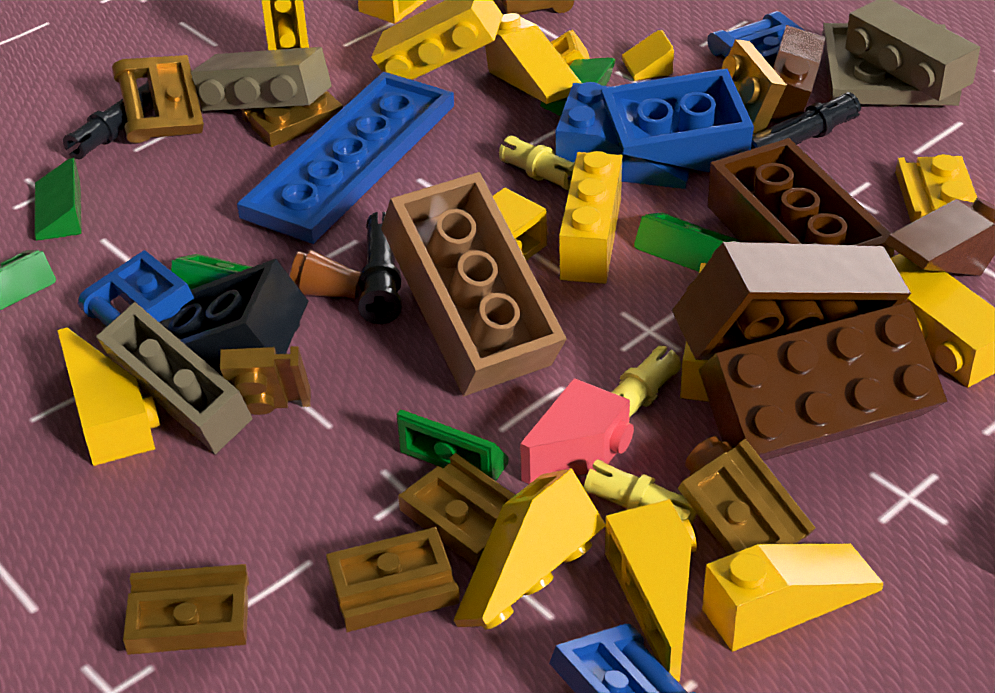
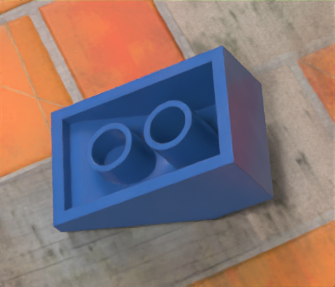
(680, 119)
(587, 129)

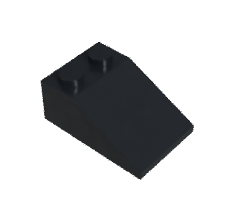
(240, 312)

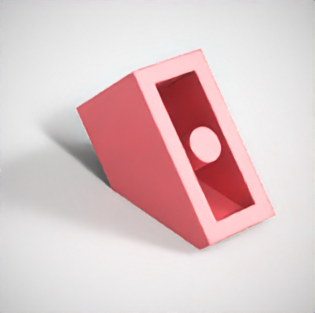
(576, 432)

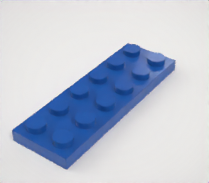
(345, 157)

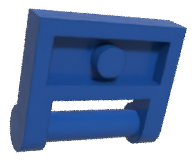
(763, 35)
(139, 281)
(612, 664)

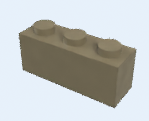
(912, 48)
(261, 79)
(176, 377)

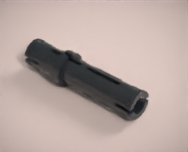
(816, 121)
(103, 126)

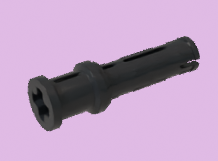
(379, 278)

